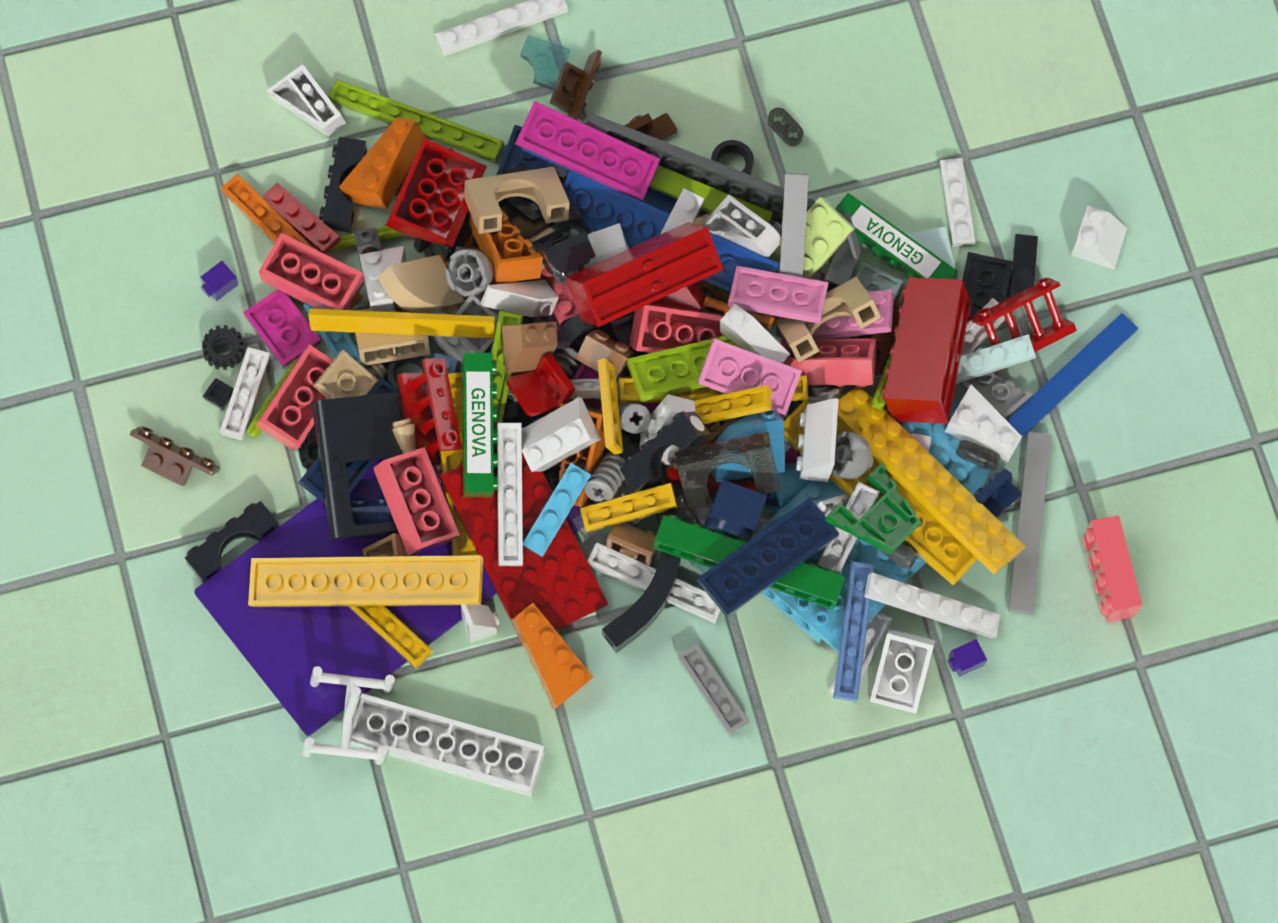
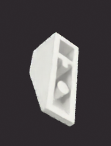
(521, 298)
(751, 335)
(478, 621)

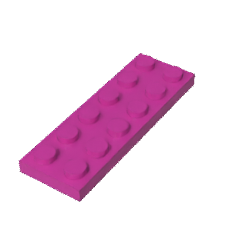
(587, 151)

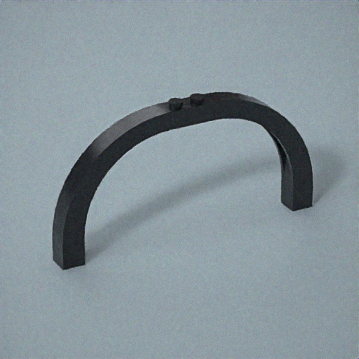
(654, 599)

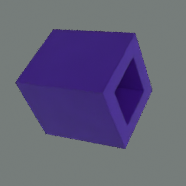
(218, 281)
(967, 658)

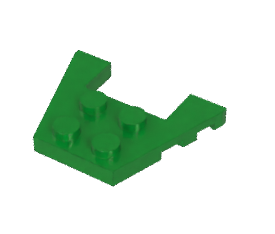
(886, 522)

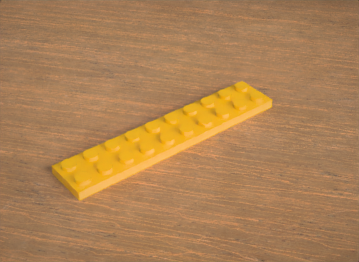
(929, 481)
(929, 540)
(366, 581)

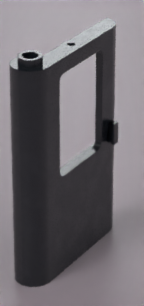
(354, 432)

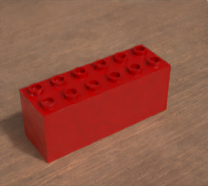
(644, 273)
(927, 350)

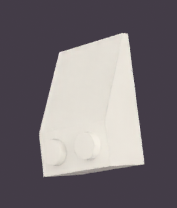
(902, 670)

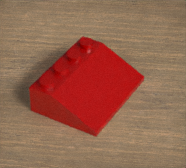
(432, 195)

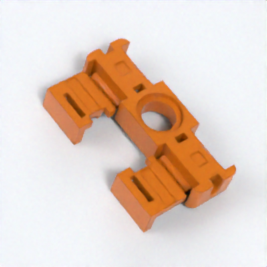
(722, 307)

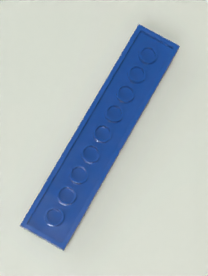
(641, 222)

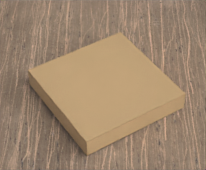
(345, 378)

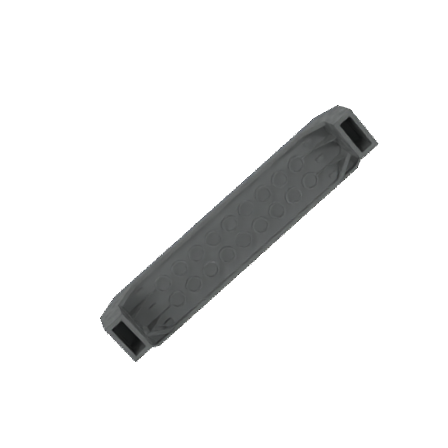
(729, 181)

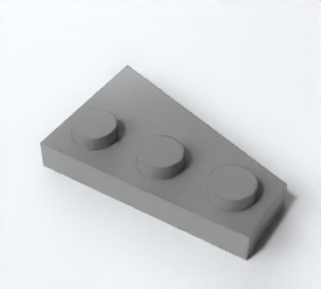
(999, 393)

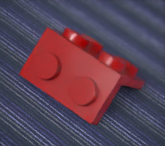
(542, 388)

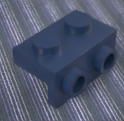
(998, 493)
(370, 512)

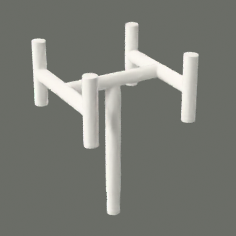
(351, 702)

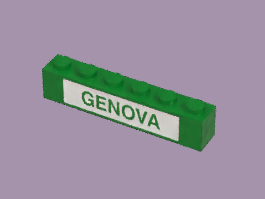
(893, 244)
(478, 425)

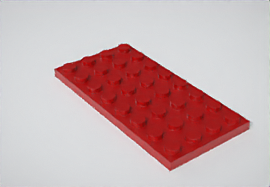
(557, 582)

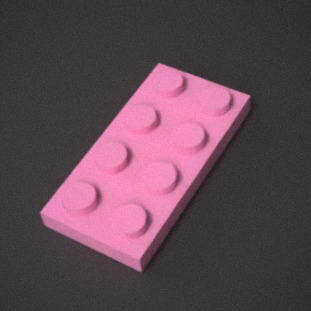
(778, 294)
(847, 327)
(735, 370)

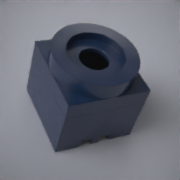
(735, 510)

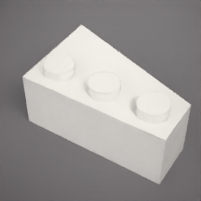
(306, 99)
(743, 227)
(372, 266)
(663, 416)
(983, 425)

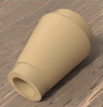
(405, 435)

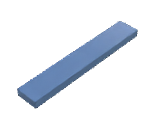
(853, 633)

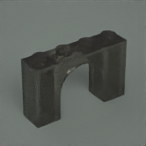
(750, 451)

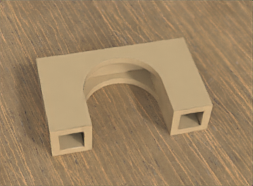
(538, 185)
(845, 300)

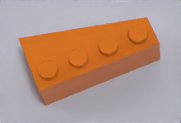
(384, 166)
(509, 253)
(588, 458)
(553, 660)

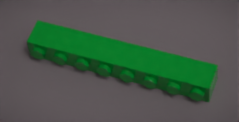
(709, 548)

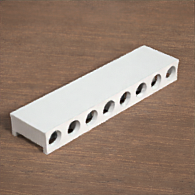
(447, 745)

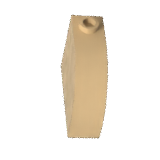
(421, 286)
(382, 348)

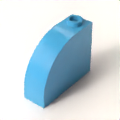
(764, 422)

